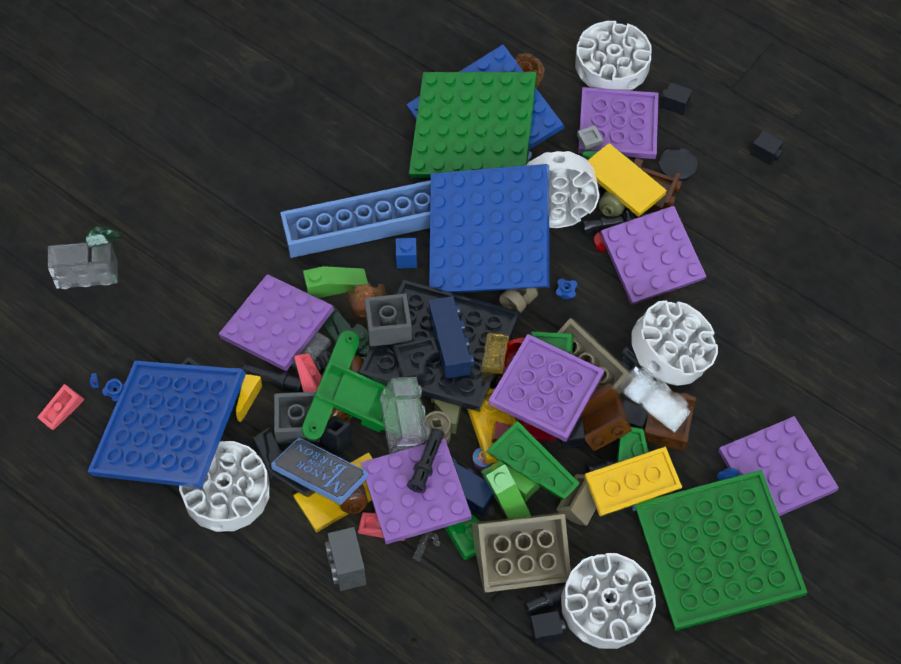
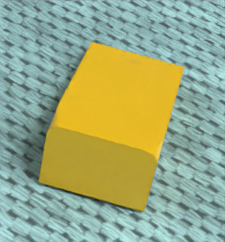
(249, 391)

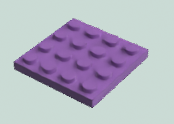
(623, 119)
(652, 255)
(276, 322)
(546, 387)
(787, 461)
(410, 513)

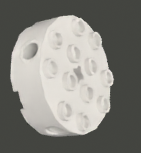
(613, 56)
(571, 187)
(674, 342)
(232, 491)
(602, 622)

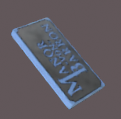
(319, 470)

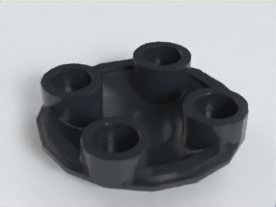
(679, 161)

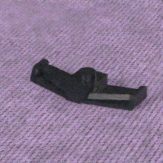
(270, 452)

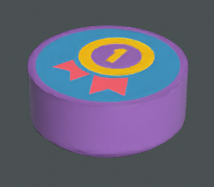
(479, 461)

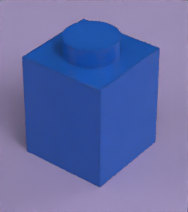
(406, 253)

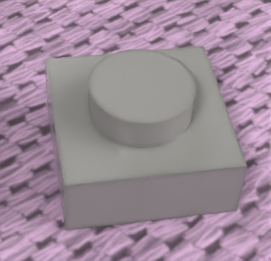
(590, 137)

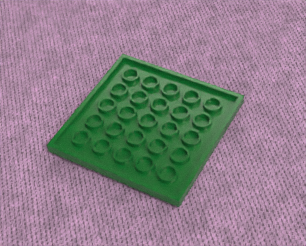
(472, 121)
(719, 550)

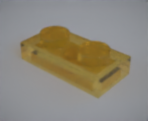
(495, 353)

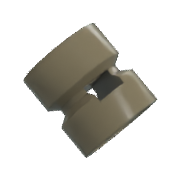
(518, 298)
(441, 421)

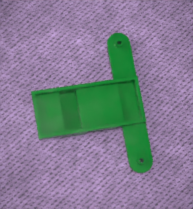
(344, 391)

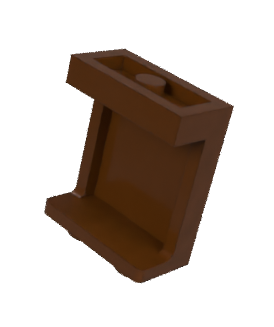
(669, 183)
(604, 418)
(661, 435)

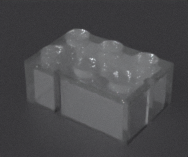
(71, 268)
(655, 397)
(403, 414)

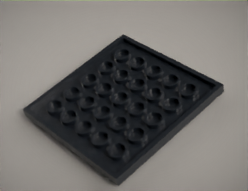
(479, 320)

